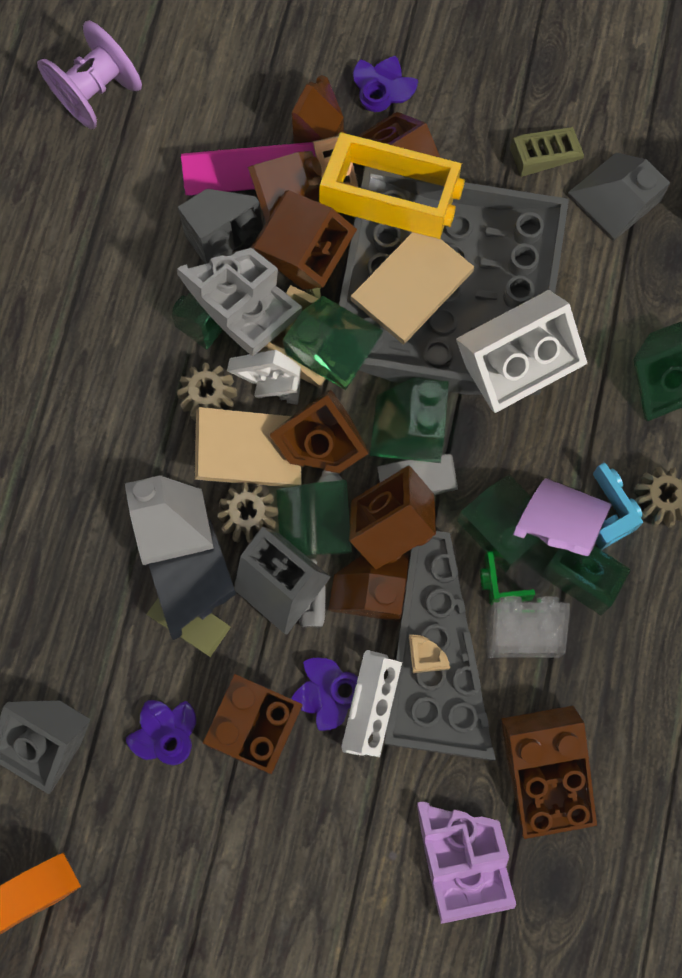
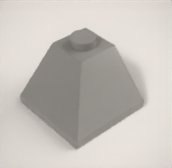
(167, 518)

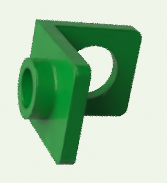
(489, 582)

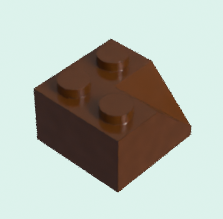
(392, 518)

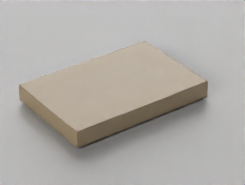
(412, 284)
(240, 450)

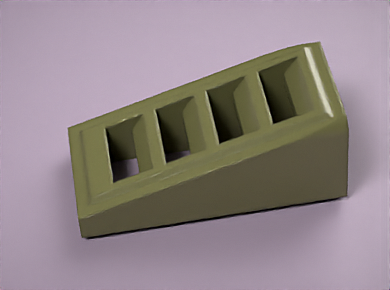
(529, 165)

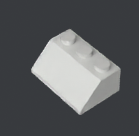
(523, 350)

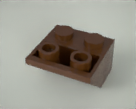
(304, 240)
(252, 724)

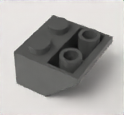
(220, 222)
(278, 579)

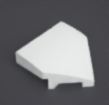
(271, 372)

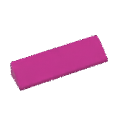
(229, 168)

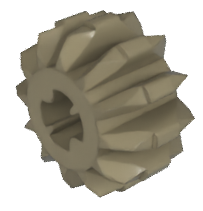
(203, 381)
(652, 488)
(233, 516)

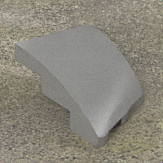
(242, 297)

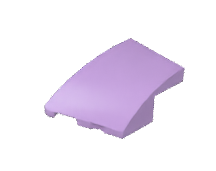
(563, 517)
(465, 863)

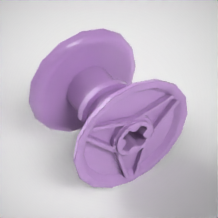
(106, 62)

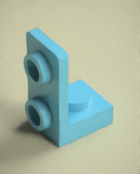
(628, 509)

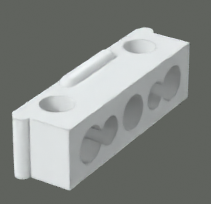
(371, 704)

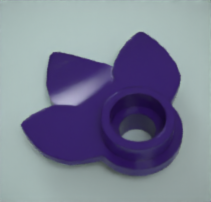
(384, 81)
(321, 693)
(159, 728)

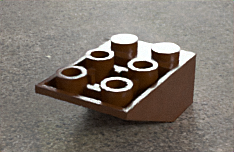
(550, 771)

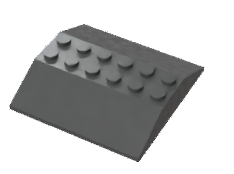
(502, 232)

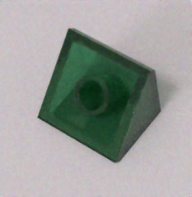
(589, 579)

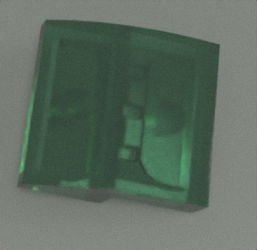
(315, 517)

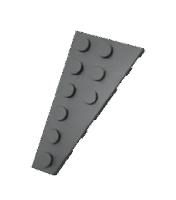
(442, 707)

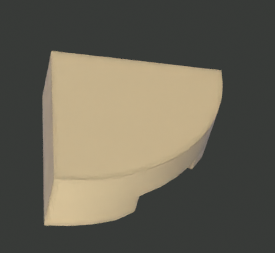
(426, 655)

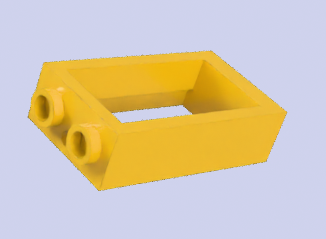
(385, 208)

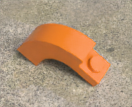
(35, 891)

